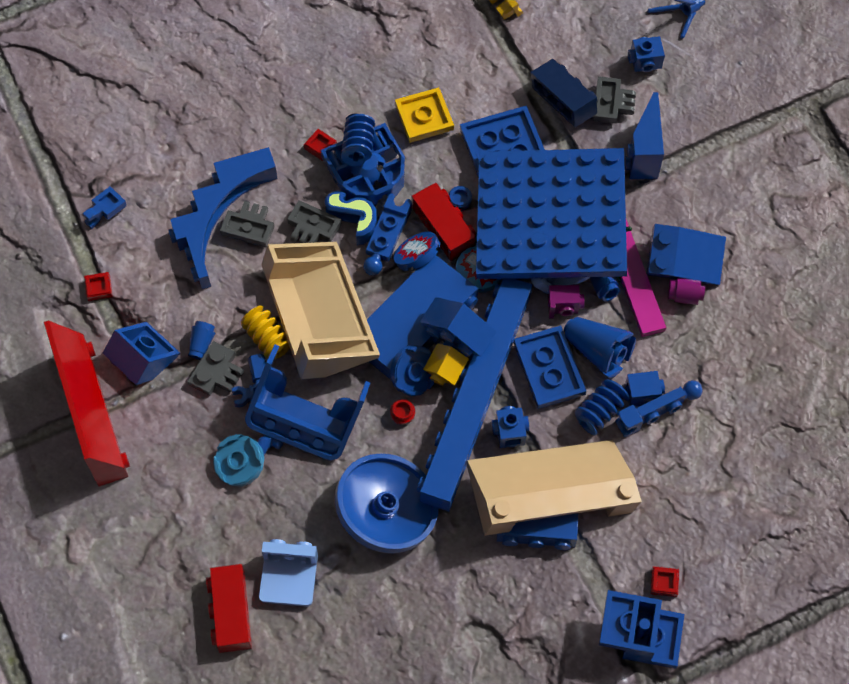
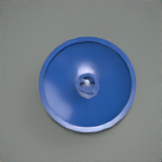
(382, 505)

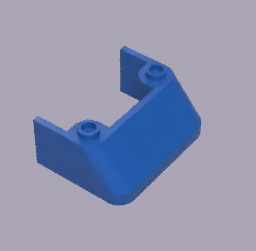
(298, 420)

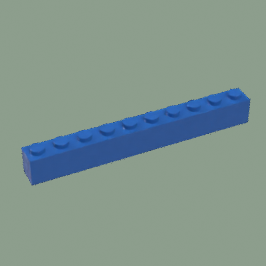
(473, 397)

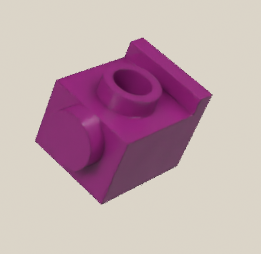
(564, 300)

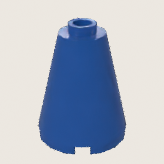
(601, 344)

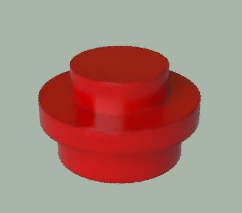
(402, 412)

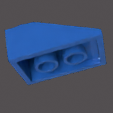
(646, 149)
(685, 254)

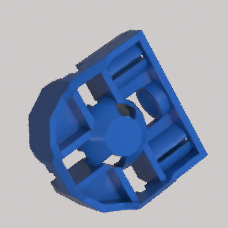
(391, 176)

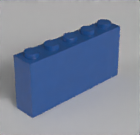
(399, 317)

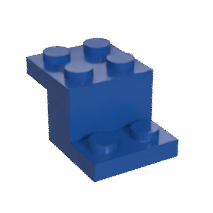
(641, 629)

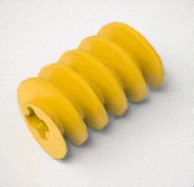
(264, 331)

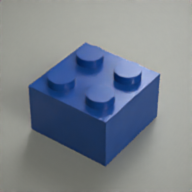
(457, 327)

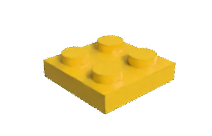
(424, 115)

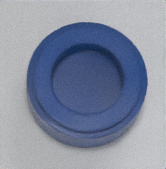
(460, 197)

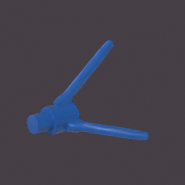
(688, 7)

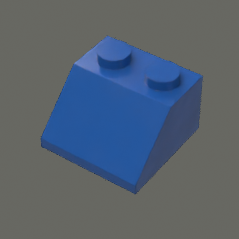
(140, 352)

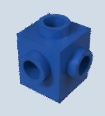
(646, 54)
(510, 427)

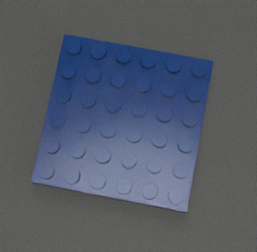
(551, 214)

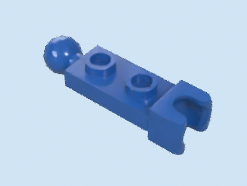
(386, 234)
(632, 418)

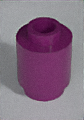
(686, 291)

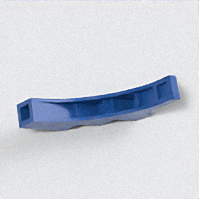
(231, 180)

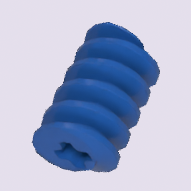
(357, 139)
(599, 404)

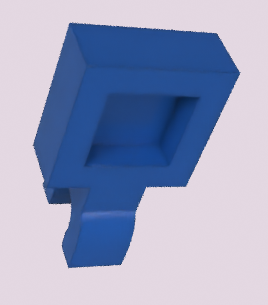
(105, 204)

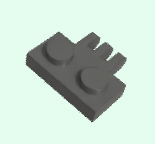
(613, 100)
(312, 223)
(248, 225)
(215, 370)

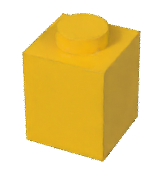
(445, 364)

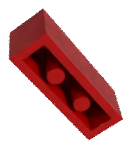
(443, 220)
(229, 608)

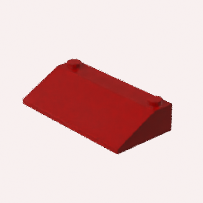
(87, 404)

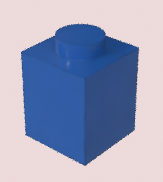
(644, 387)

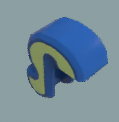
(355, 211)

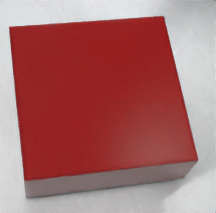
(317, 142)
(98, 286)
(664, 581)

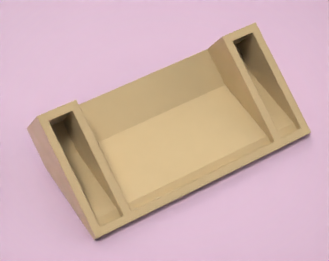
(318, 308)
(551, 484)

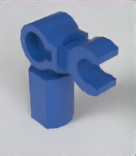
(256, 365)

